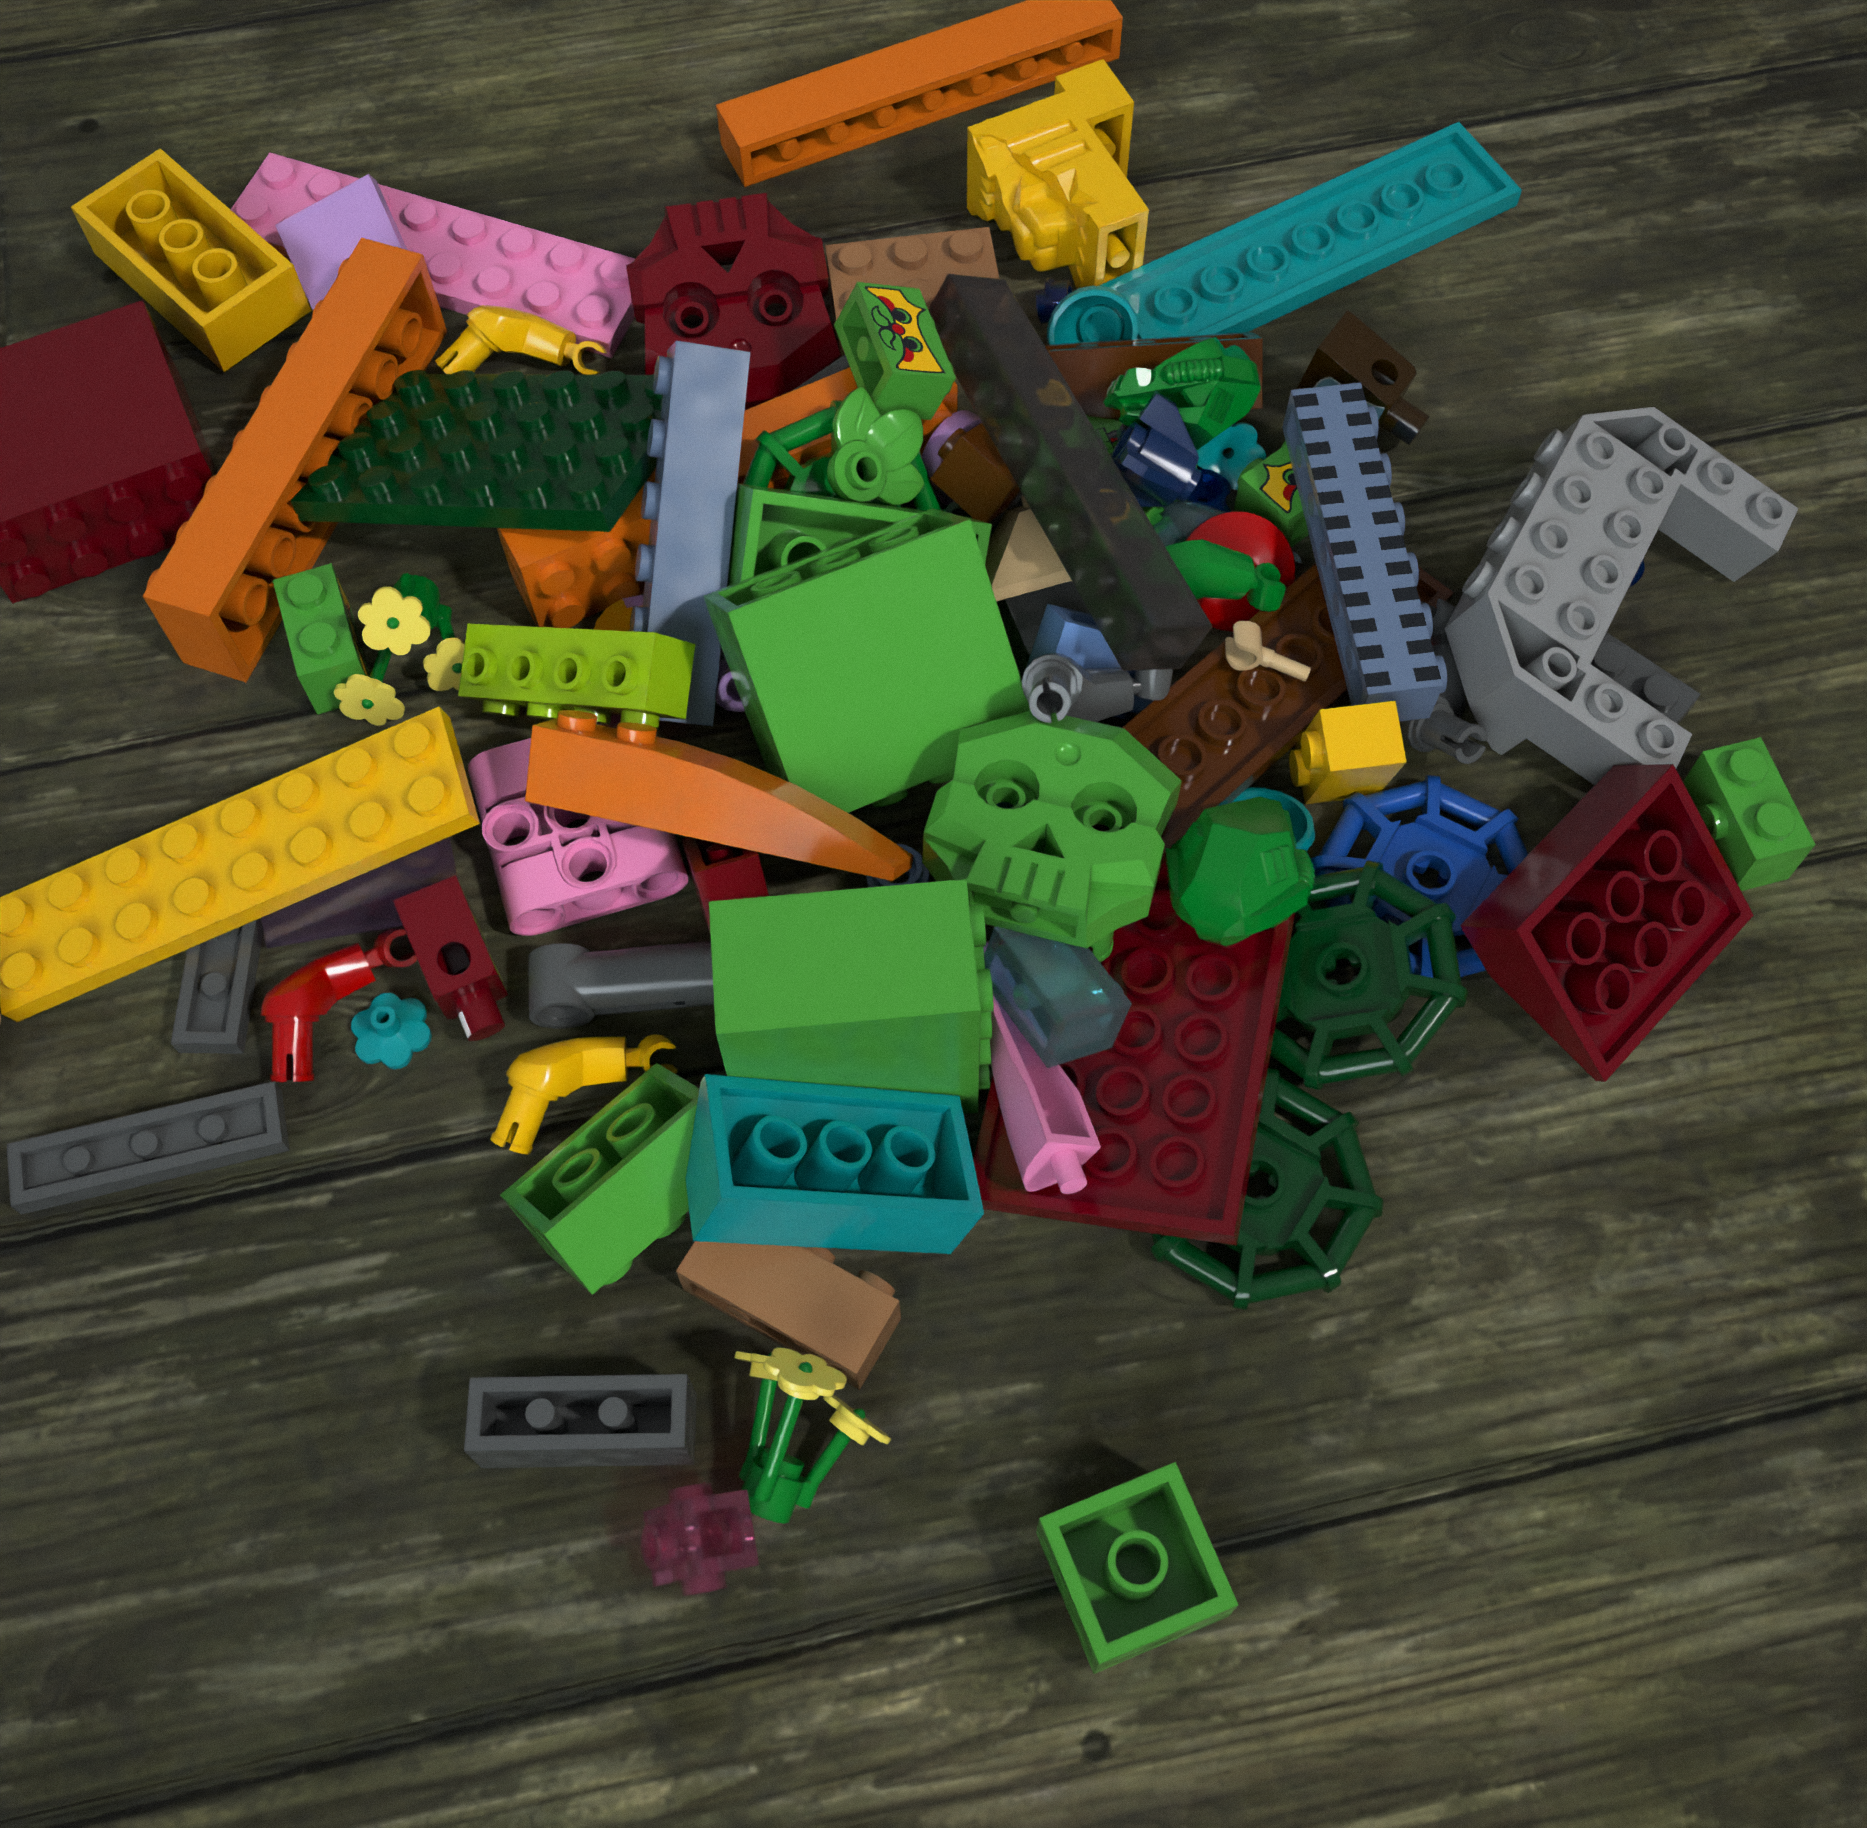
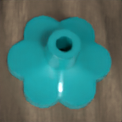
(1245, 449)
(392, 1040)

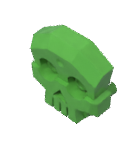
(1042, 860)

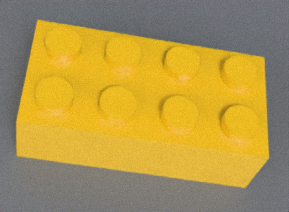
(192, 259)

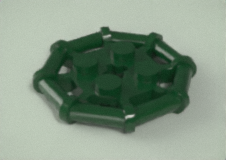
(1379, 988)
(1289, 1213)

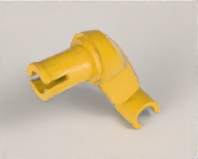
(513, 331)
(558, 1071)

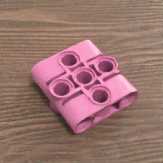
(544, 871)

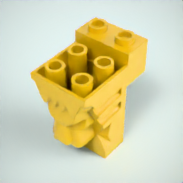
(1061, 178)

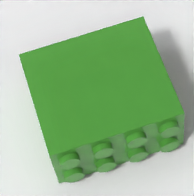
(870, 659)
(856, 988)

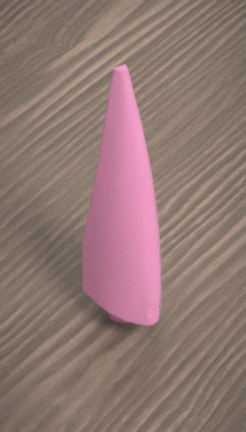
(1040, 1111)

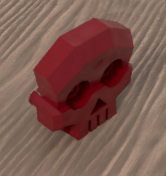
(771, 264)

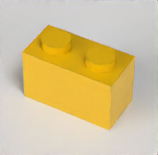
(1348, 752)

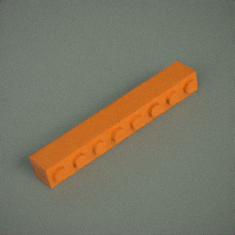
(913, 84)

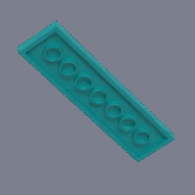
(1320, 239)

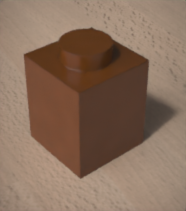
(975, 474)

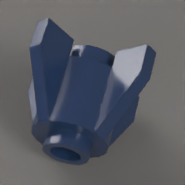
(1159, 458)

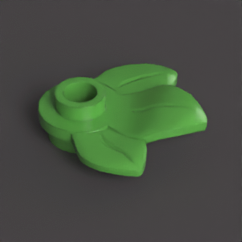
(881, 446)

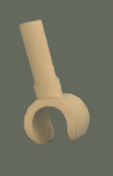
(1247, 652)

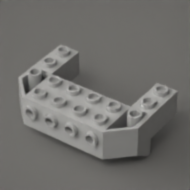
(1564, 567)

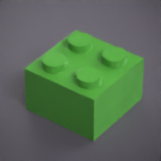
(1135, 1567)

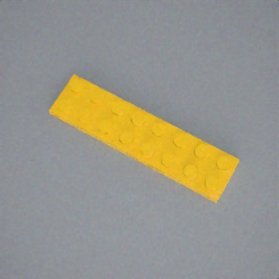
(232, 863)

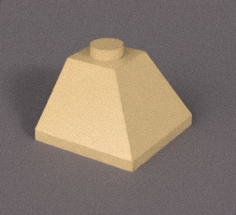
(1021, 556)

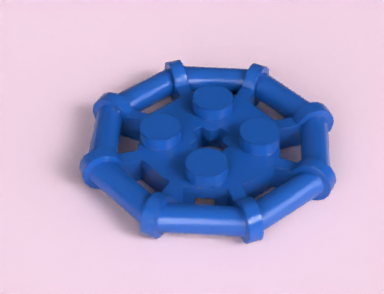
(1427, 843)

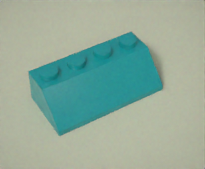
(830, 1167)

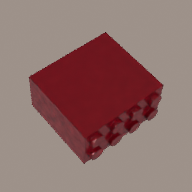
(93, 451)

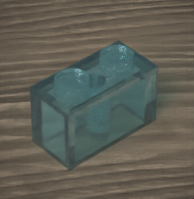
(1055, 995)

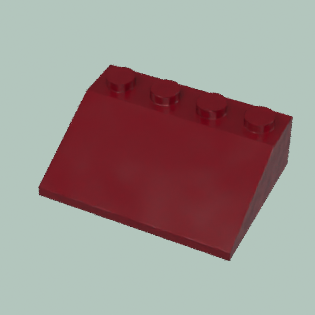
(1611, 916)

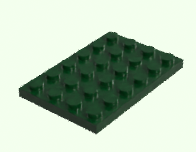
(492, 453)

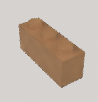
(797, 1300)

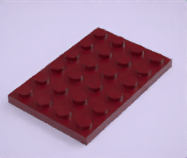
(1172, 1094)

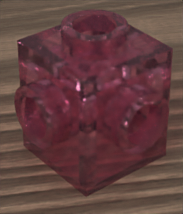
(699, 1538)

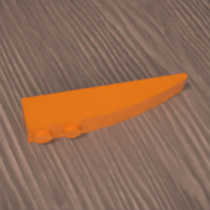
(696, 794)

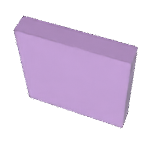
(330, 230)

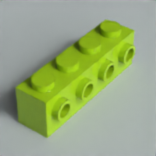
(577, 670)

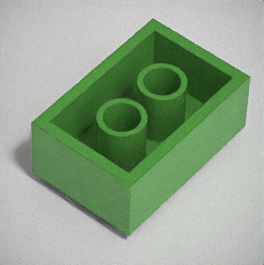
(613, 1181)

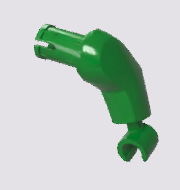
(1227, 574)

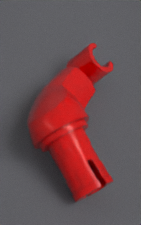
(312, 992)

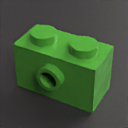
(1749, 813)

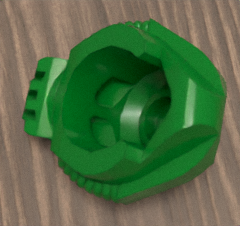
(1205, 381)
(1238, 871)

